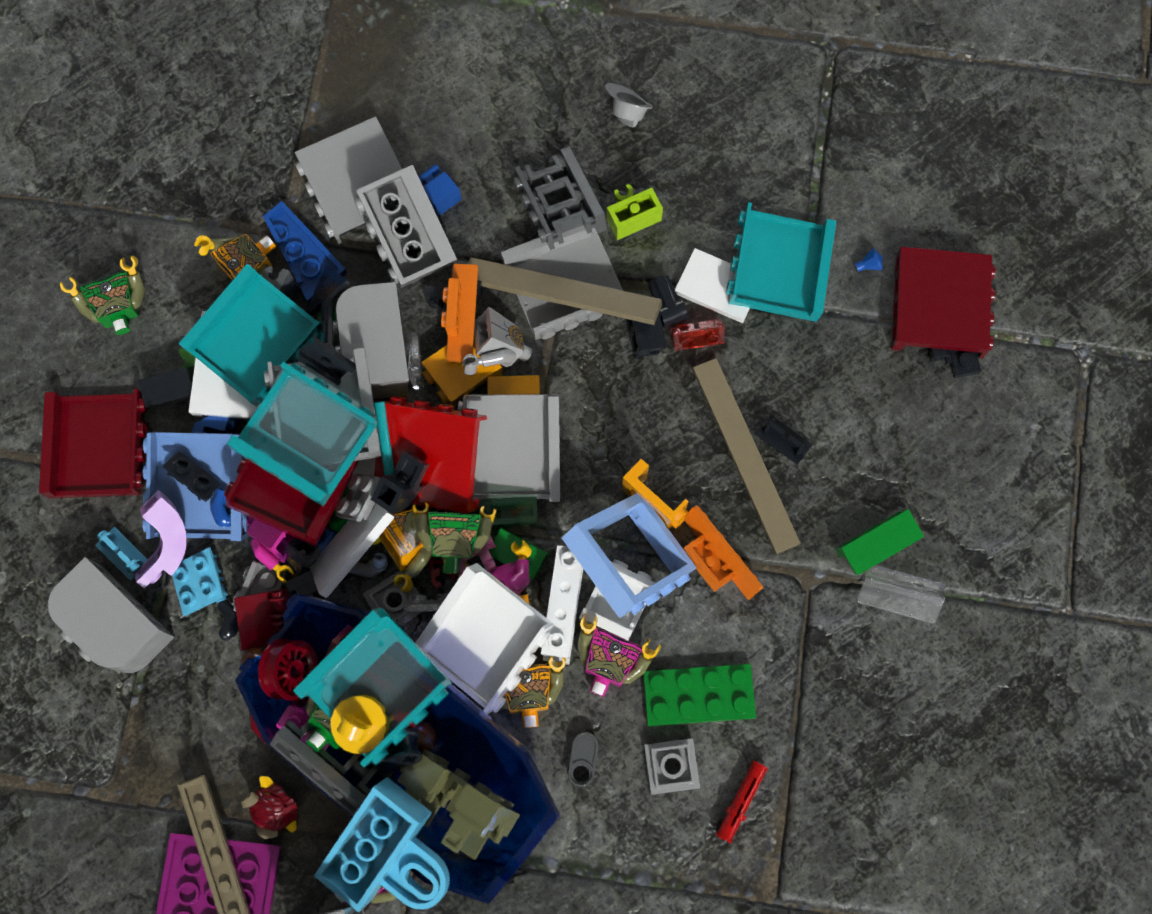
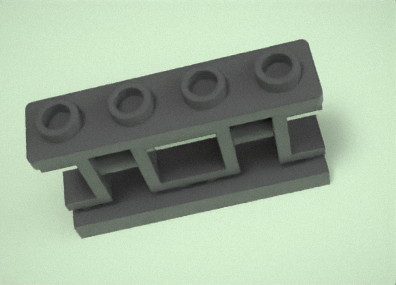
(577, 191)
(323, 768)

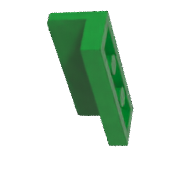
(880, 541)

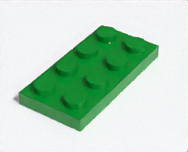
(699, 695)

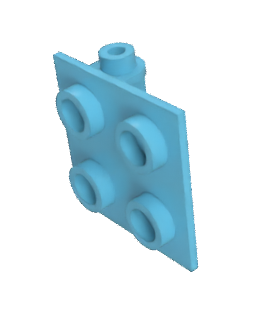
(199, 582)

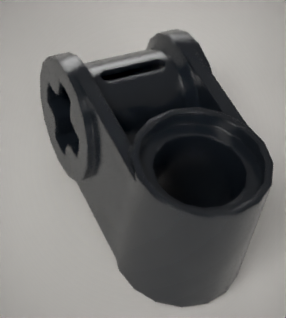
(402, 754)

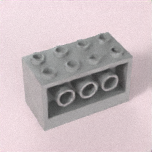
(411, 211)

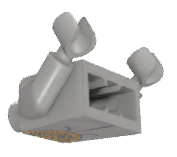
(496, 342)

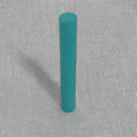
(384, 438)

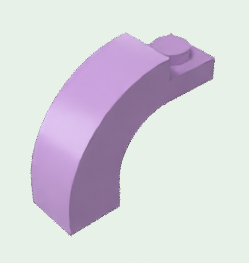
(171, 549)

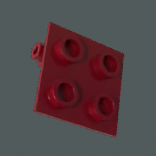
(260, 617)

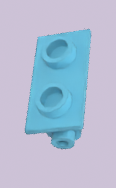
(120, 552)

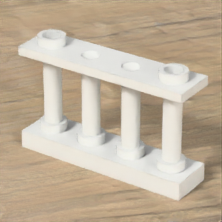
(563, 605)

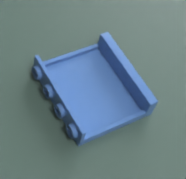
(215, 458)

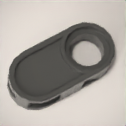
(583, 754)

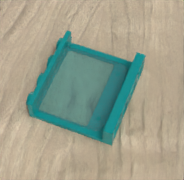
(305, 434)
(383, 664)

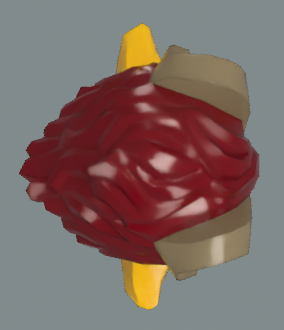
(271, 809)

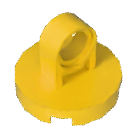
(359, 724)

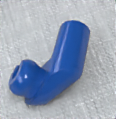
(218, 509)

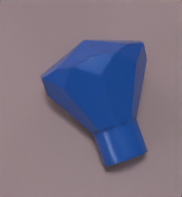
(871, 261)

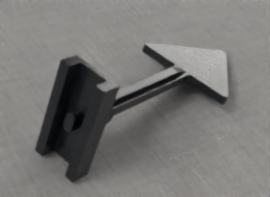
(320, 353)

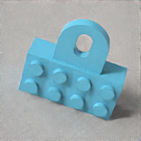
(381, 850)

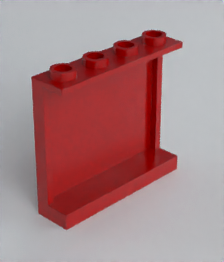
(442, 439)

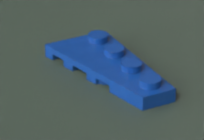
(300, 249)

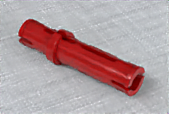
(741, 802)

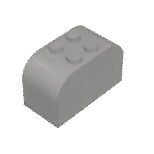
(371, 320)
(105, 619)

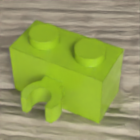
(633, 212)

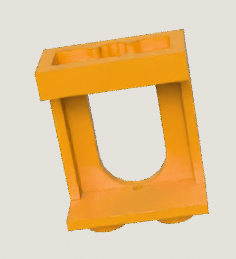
(633, 484)

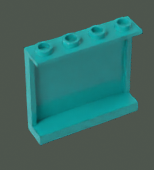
(781, 264)
(246, 330)

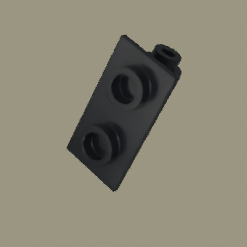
(783, 439)
(191, 475)

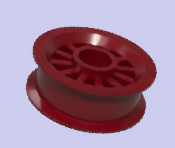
(285, 666)

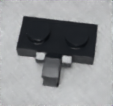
(962, 362)

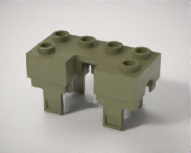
(475, 808)

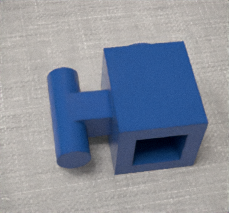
(440, 190)

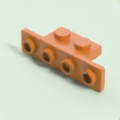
(460, 311)
(716, 558)

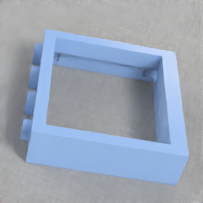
(605, 575)

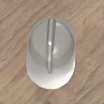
(627, 104)

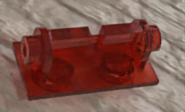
(707, 334)

